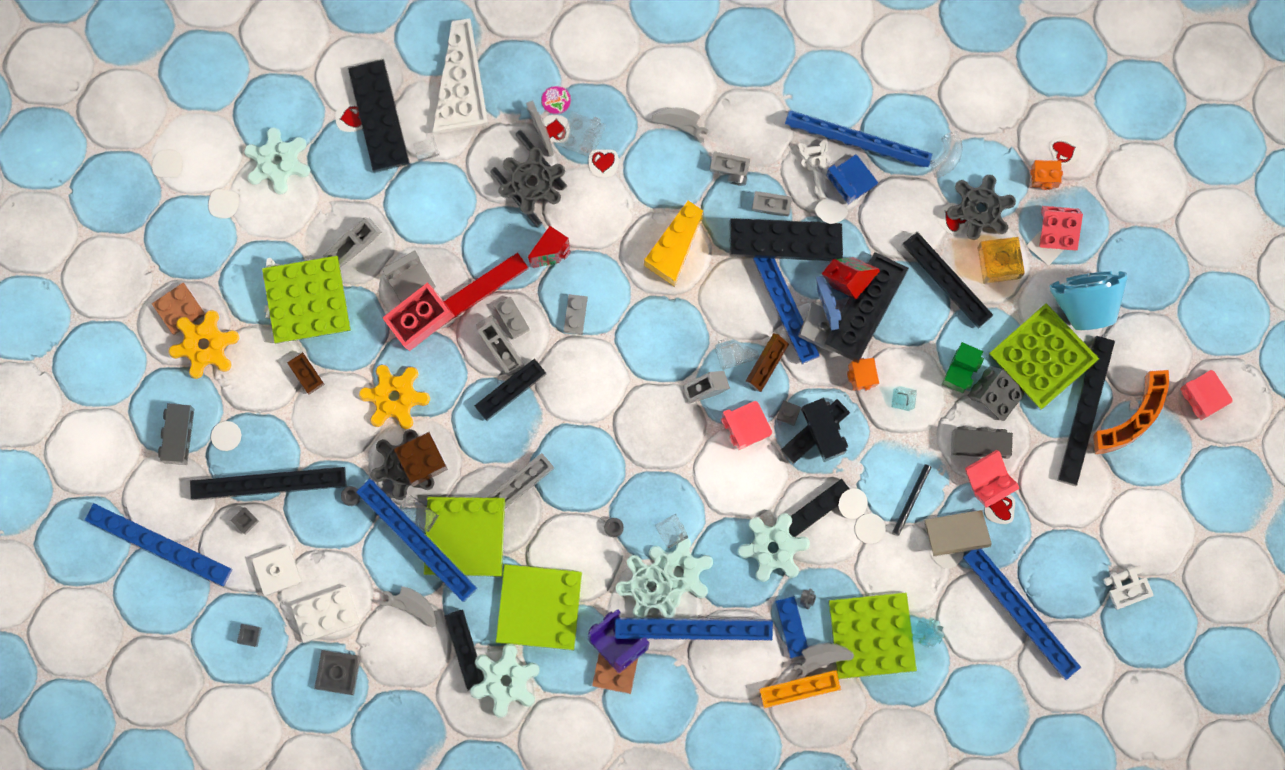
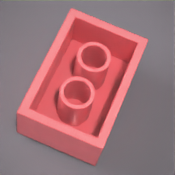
(418, 316)

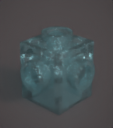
(922, 635)

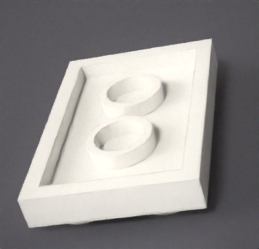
(325, 614)

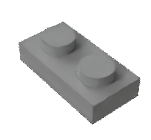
(729, 164)
(772, 203)
(575, 314)
(512, 318)

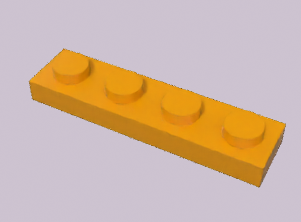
(800, 689)

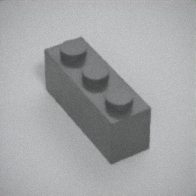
(176, 434)
(981, 442)

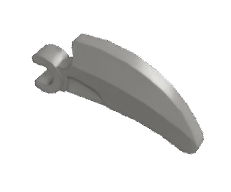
(681, 119)
(540, 127)
(413, 603)
(821, 655)

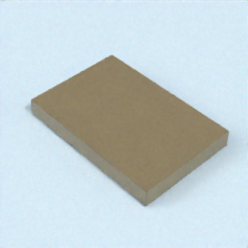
(957, 533)

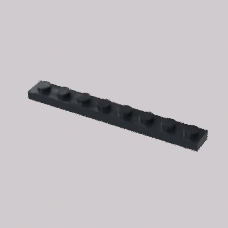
(1085, 412)
(268, 483)

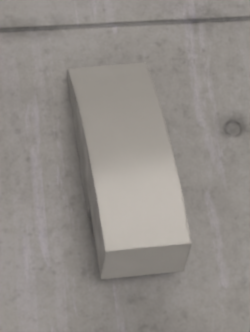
(354, 241)

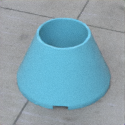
(1091, 298)

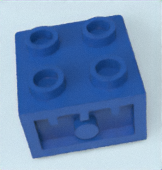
(851, 179)

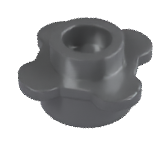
(808, 598)

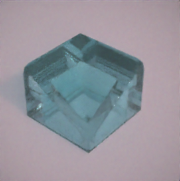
(904, 398)

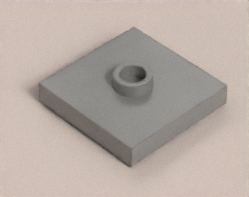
(815, 326)

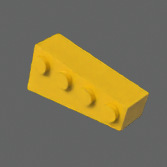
(672, 248)

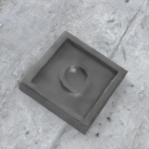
(337, 672)

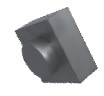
(788, 413)
(244, 520)
(249, 635)

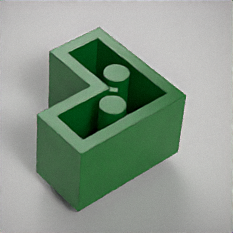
(965, 362)

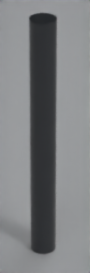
(527, 143)
(501, 179)
(911, 500)

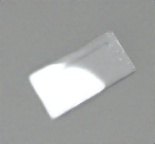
(418, 513)

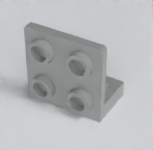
(407, 275)

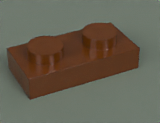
(305, 373)

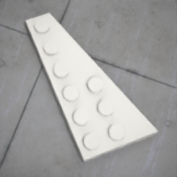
(461, 92)

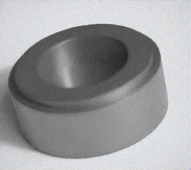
(737, 179)
(350, 496)
(613, 527)

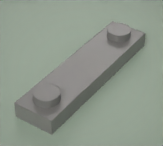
(523, 480)

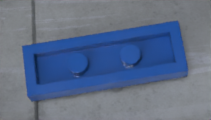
(791, 626)

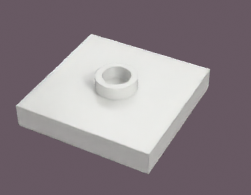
(277, 571)

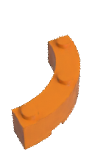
(1152, 403)

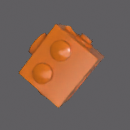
(1046, 174)
(863, 374)

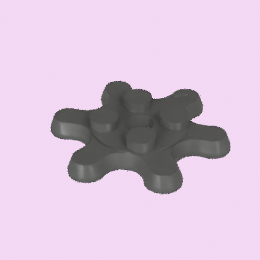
(531, 168)
(981, 195)
(391, 467)

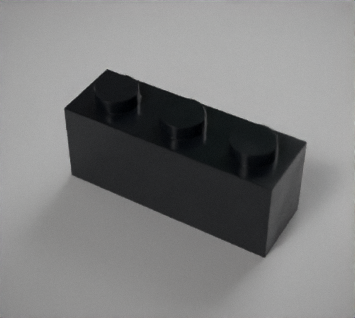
(824, 429)

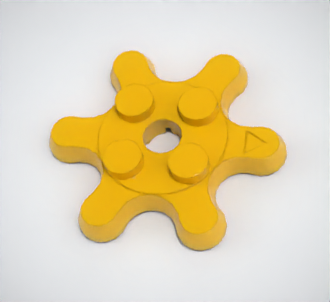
(217, 342)
(407, 398)

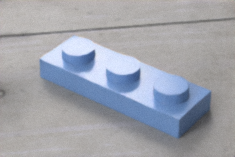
(828, 302)

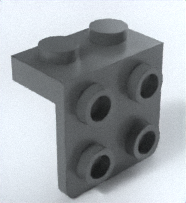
(997, 392)

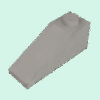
(499, 345)

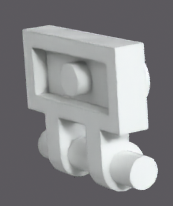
(1130, 593)

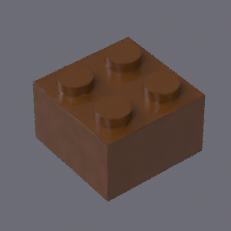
(421, 459)

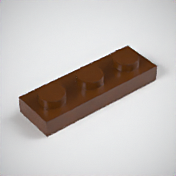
(767, 362)

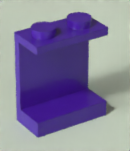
(617, 652)

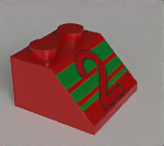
(550, 249)
(849, 275)

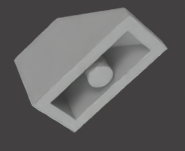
(706, 386)

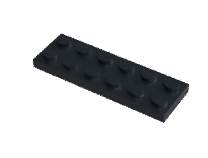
(378, 116)
(785, 239)
(863, 315)

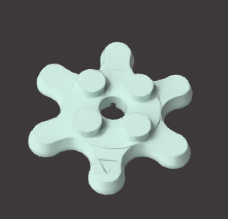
(277, 172)
(787, 545)
(692, 569)
(638, 587)
(492, 685)

